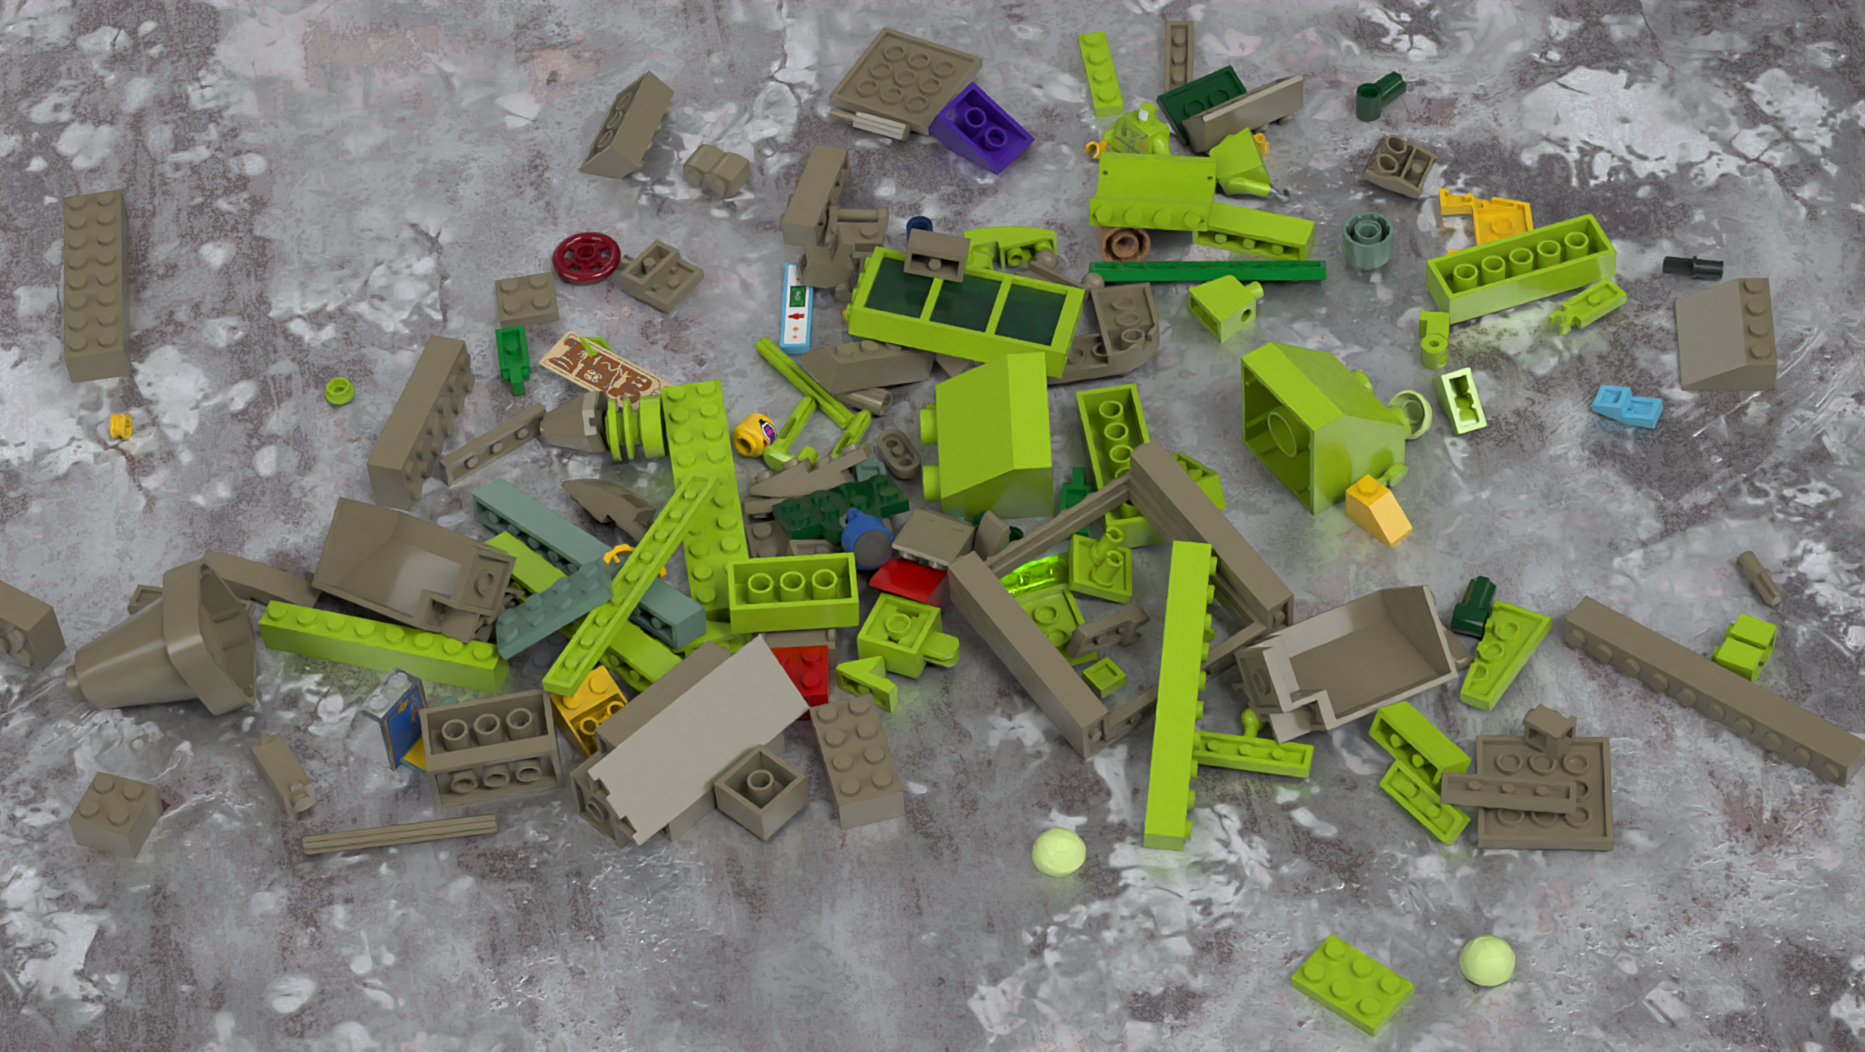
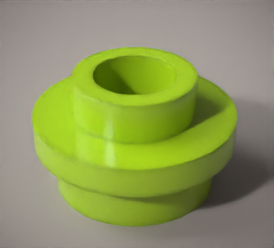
(339, 391)

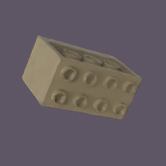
(491, 748)

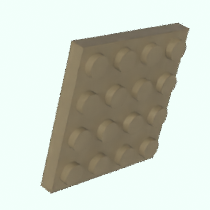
(905, 79)
(1582, 762)

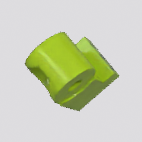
(1434, 330)

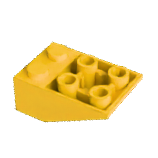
(588, 708)

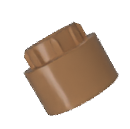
(1122, 243)

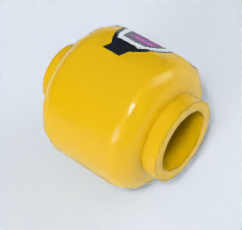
(754, 434)

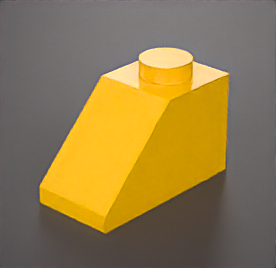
(1376, 511)

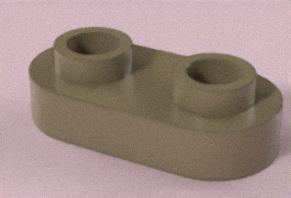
(903, 458)

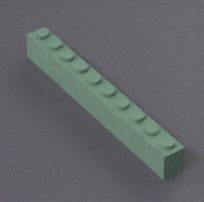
(568, 547)

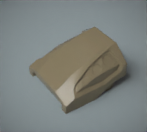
(1399, 166)

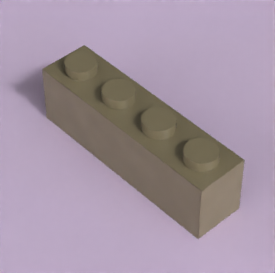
(814, 193)

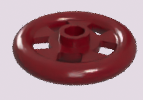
(586, 257)

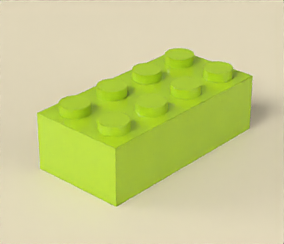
(792, 592)

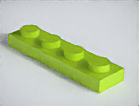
(1100, 74)

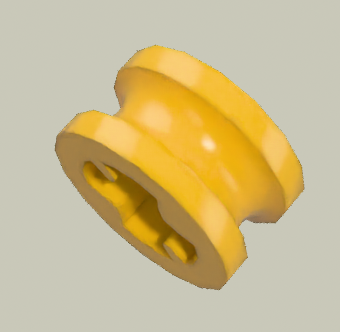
(121, 426)

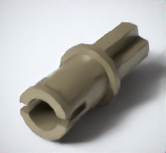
(1759, 578)

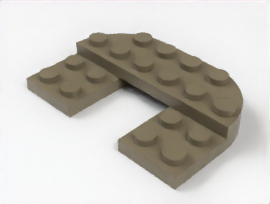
(1126, 337)

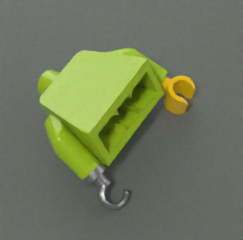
(1242, 166)

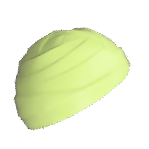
(1415, 409)
(1058, 852)
(1487, 960)

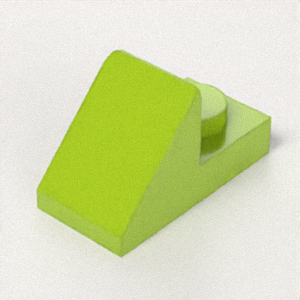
(868, 677)

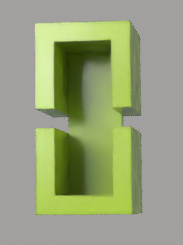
(1746, 646)

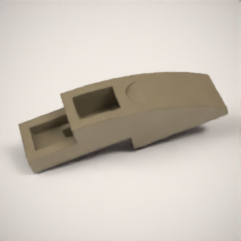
(802, 478)
(612, 503)

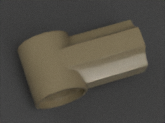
(871, 399)

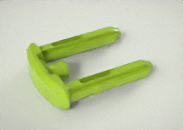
(778, 452)

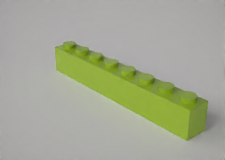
(383, 646)

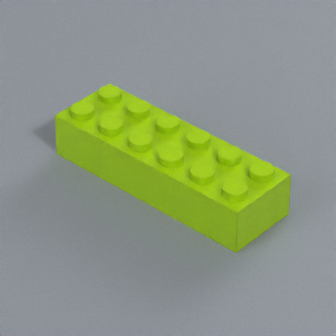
(1520, 268)
(1110, 430)

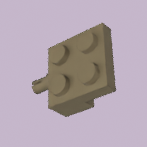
(659, 276)

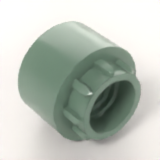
(1367, 240)

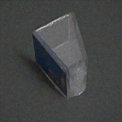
(388, 720)

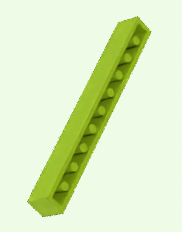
(631, 652)
(1177, 696)

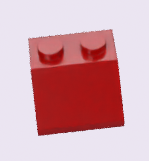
(913, 582)

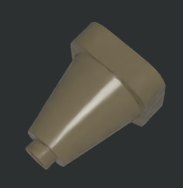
(174, 649)

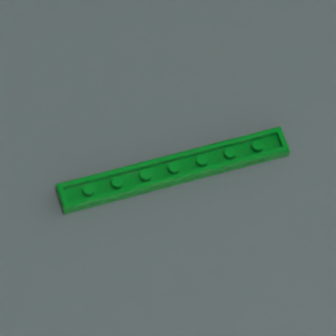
(1210, 270)

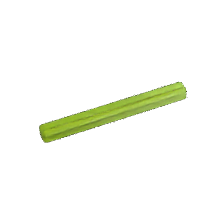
(804, 382)

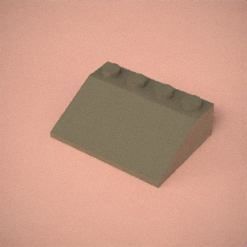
(1727, 337)

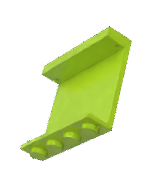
(1154, 191)

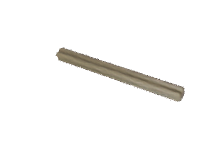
(400, 834)

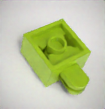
(906, 636)

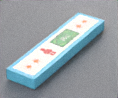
(796, 313)

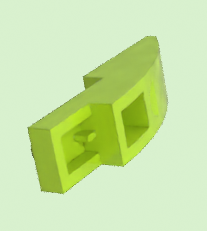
(1011, 244)

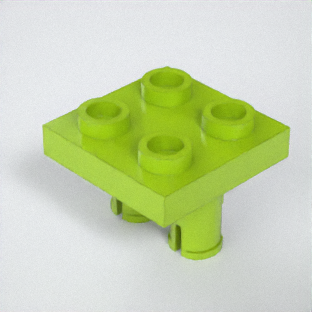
(1101, 566)

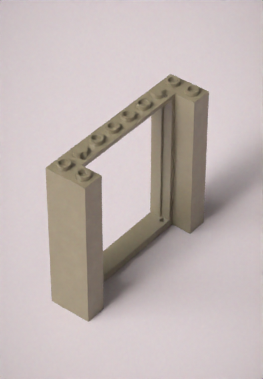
(1178, 513)

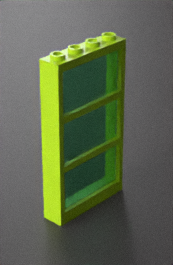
(969, 320)

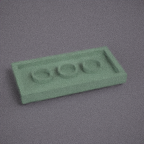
(553, 608)

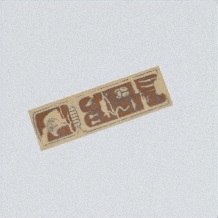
(601, 372)

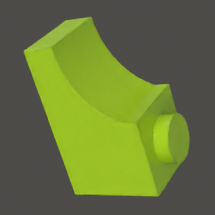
(1459, 400)

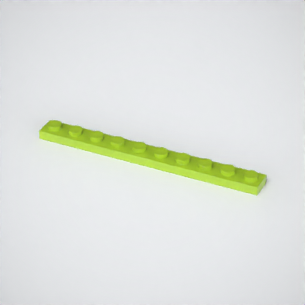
(631, 584)

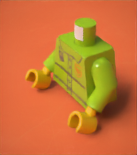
(1135, 133)

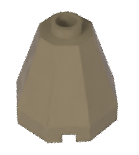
(578, 423)

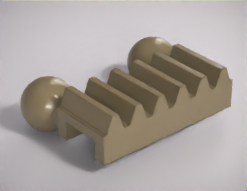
(1042, 269)

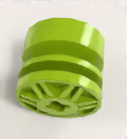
(636, 428)

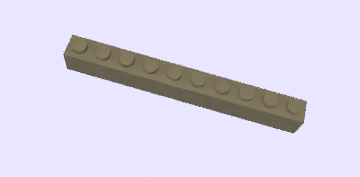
(1715, 692)

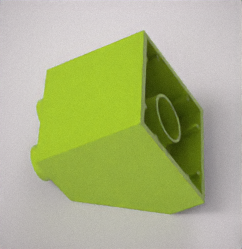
(1316, 423)
(992, 441)

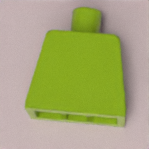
(1224, 305)

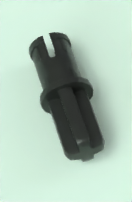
(1693, 267)

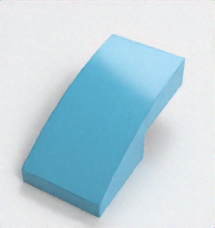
(1620, 405)

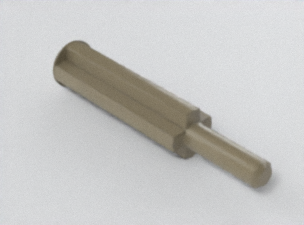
(874, 124)

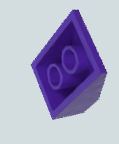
(980, 130)

